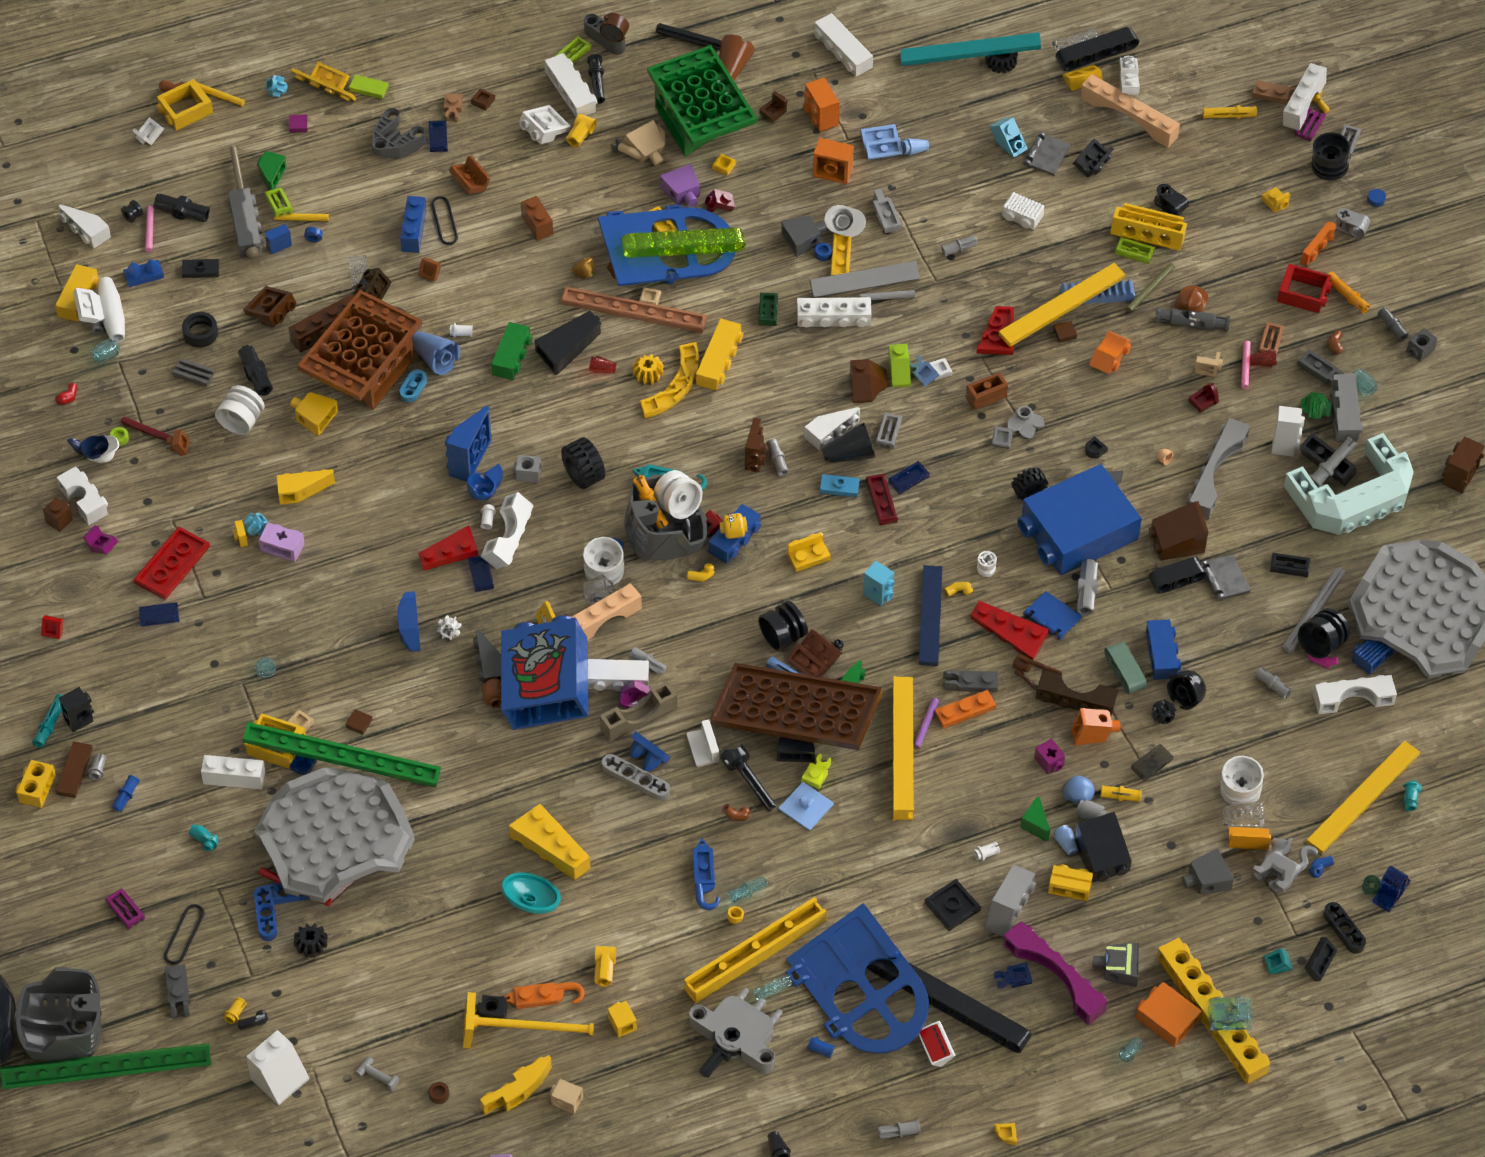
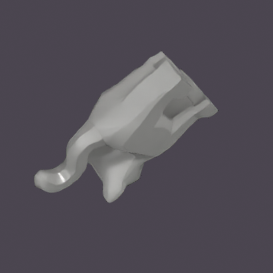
(1281, 866)

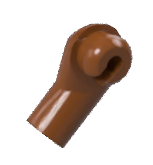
(165, 85)

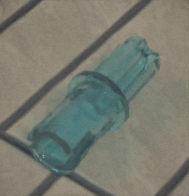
(747, 889)

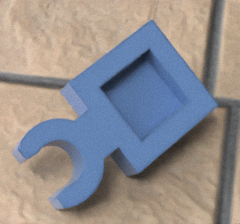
(924, 371)

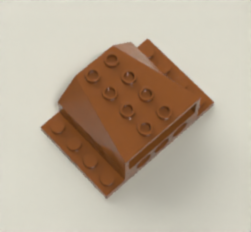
(364, 349)

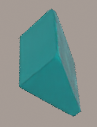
(1278, 961)

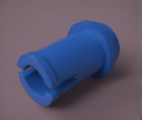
(820, 1047)

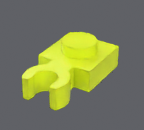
(816, 773)

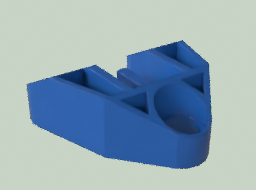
(408, 622)

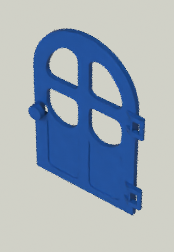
(651, 269)
(842, 956)

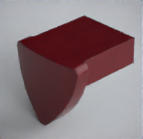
(1204, 397)

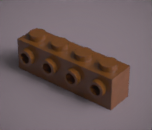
(309, 330)

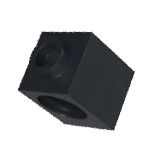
(495, 1002)

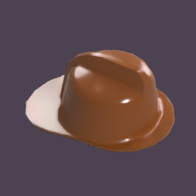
(1192, 299)

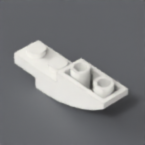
(1129, 75)

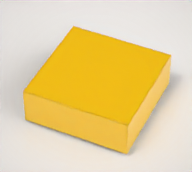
(724, 164)

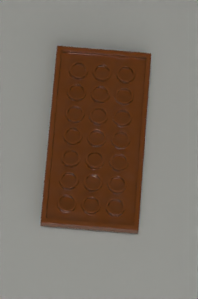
(796, 706)

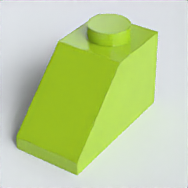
(899, 365)

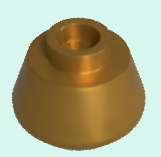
(584, 268)

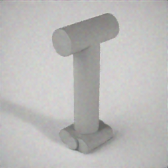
(366, 1067)

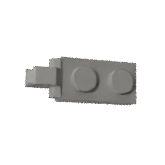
(886, 212)

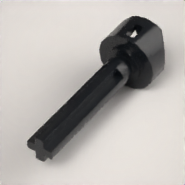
(737, 759)

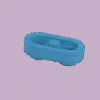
(412, 387)

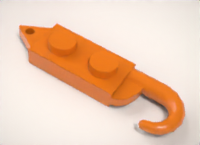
(542, 994)

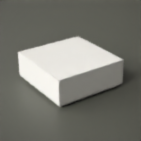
(942, 368)

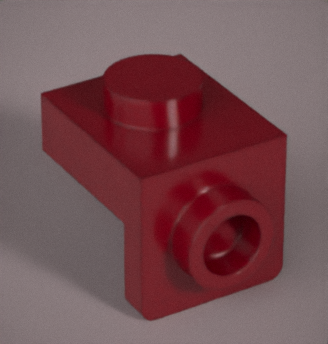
(719, 199)

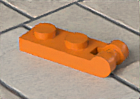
(1318, 243)

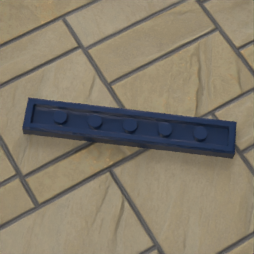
(930, 615)

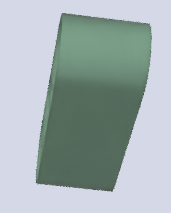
(1125, 667)

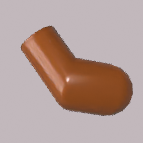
(1334, 344)
(741, 815)

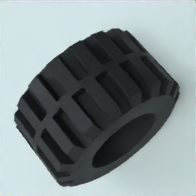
(583, 463)

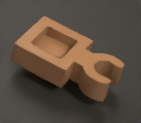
(452, 105)

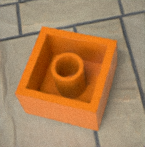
(821, 104)
(833, 160)

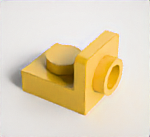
(1276, 199)

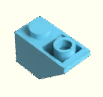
(1008, 136)

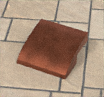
(814, 654)

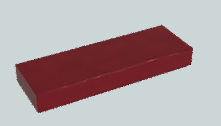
(881, 499)

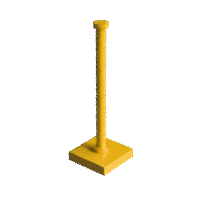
(472, 1020)

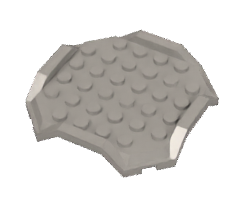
(1424, 605)
(333, 831)

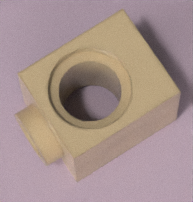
(566, 1096)

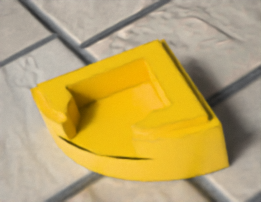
(1006, 1133)

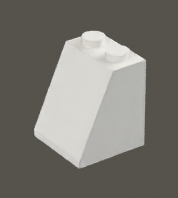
(276, 1068)

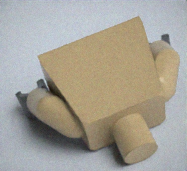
(643, 143)

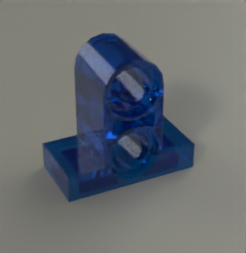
(1391, 888)

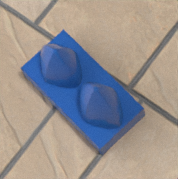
(143, 273)
(654, 756)

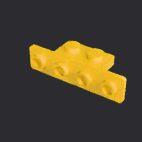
(328, 78)

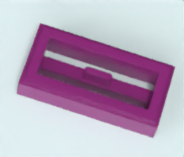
(1320, 117)
(133, 920)

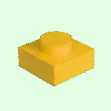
(240, 534)

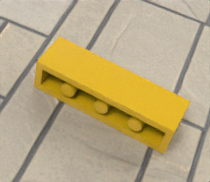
(719, 354)

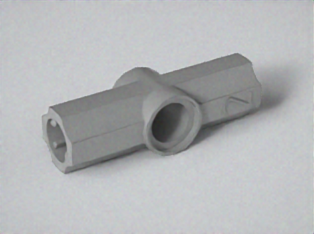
(1087, 587)

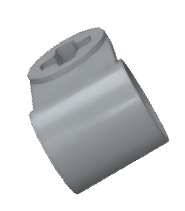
(1353, 223)

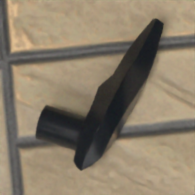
(686, 527)

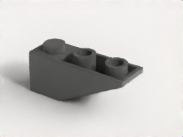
(487, 657)

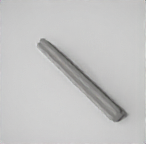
(1315, 606)

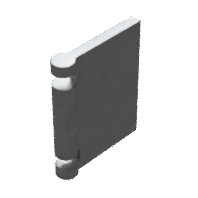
(1046, 154)
(1225, 577)

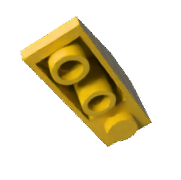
(299, 486)

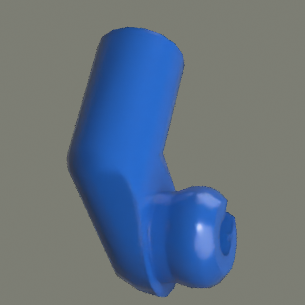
(1318, 865)

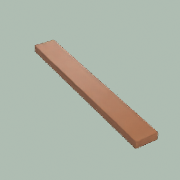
(634, 309)

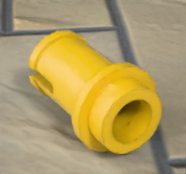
(232, 1015)

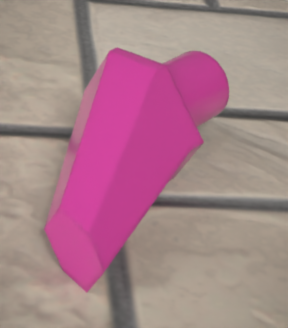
(1325, 662)

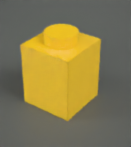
(622, 1019)

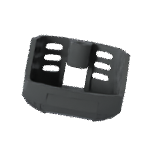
(664, 542)
(50, 1031)

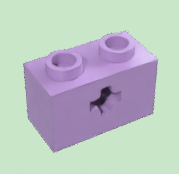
(281, 542)

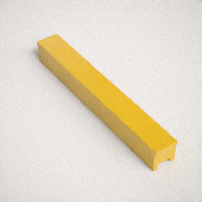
(903, 748)
(754, 950)

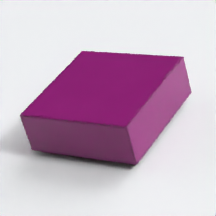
(298, 123)

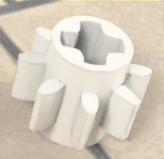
(452, 623)

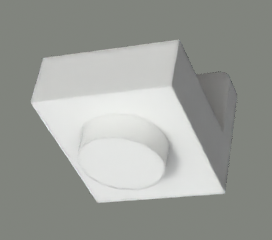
(148, 132)

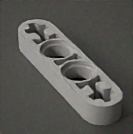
(637, 775)

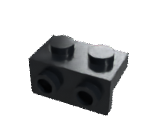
(1092, 157)

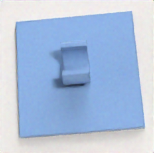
(806, 806)

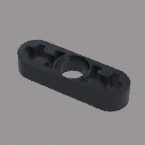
(1343, 918)

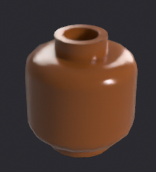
(492, 692)

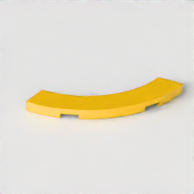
(679, 385)

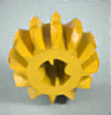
(648, 369)

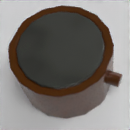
(614, 27)

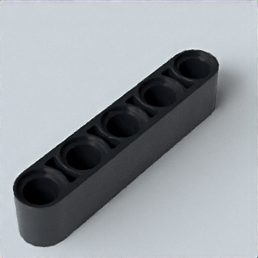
(1097, 48)

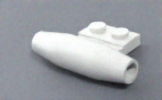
(102, 307)

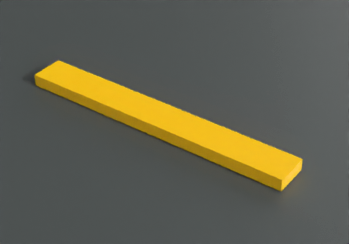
(1062, 304)
(1363, 797)

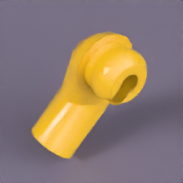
(703, 575)
(958, 586)

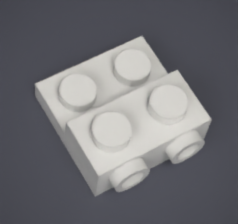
(543, 124)

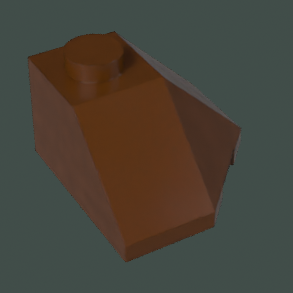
(866, 380)

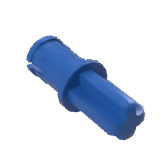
(125, 793)

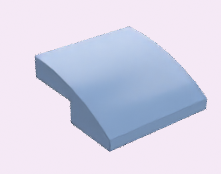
(881, 142)

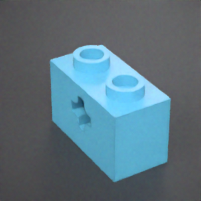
(878, 583)

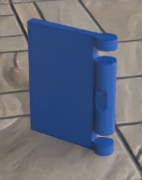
(1053, 614)

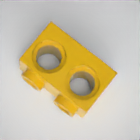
(38, 784)

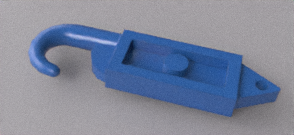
(704, 874)

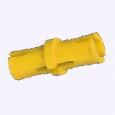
(1106, 792)

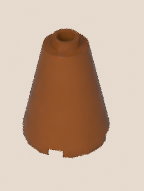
(735, 53)

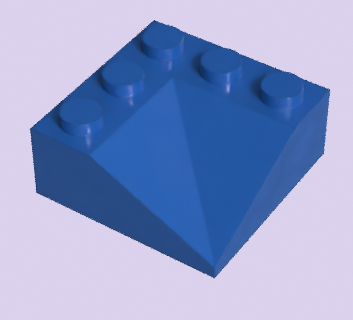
(468, 444)

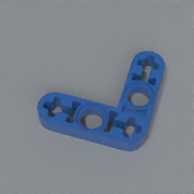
(272, 898)

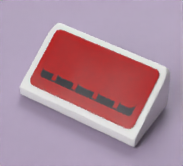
(936, 1044)

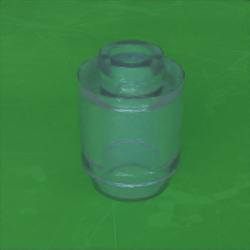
(105, 350)
(1365, 382)

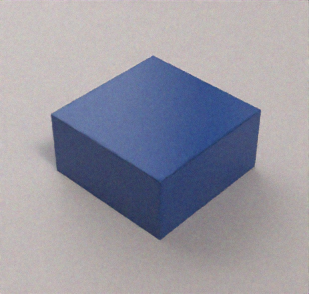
(278, 239)

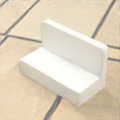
(703, 745)

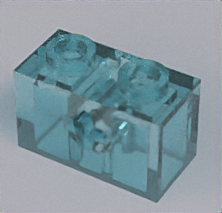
(1240, 1017)

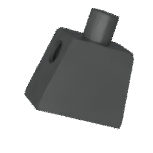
(802, 233)
(1209, 874)

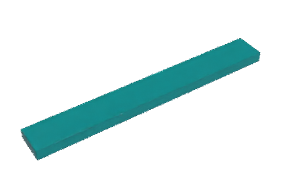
(970, 49)

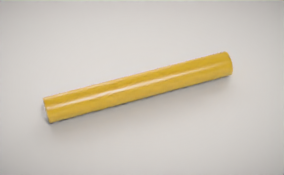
(219, 94)
(303, 217)

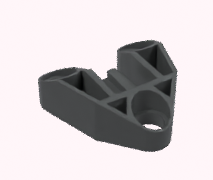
(391, 141)

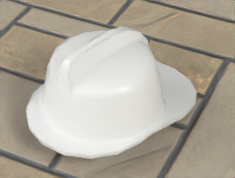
(845, 220)

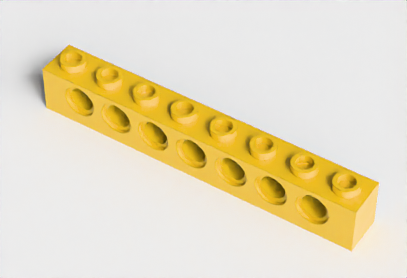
(1178, 951)

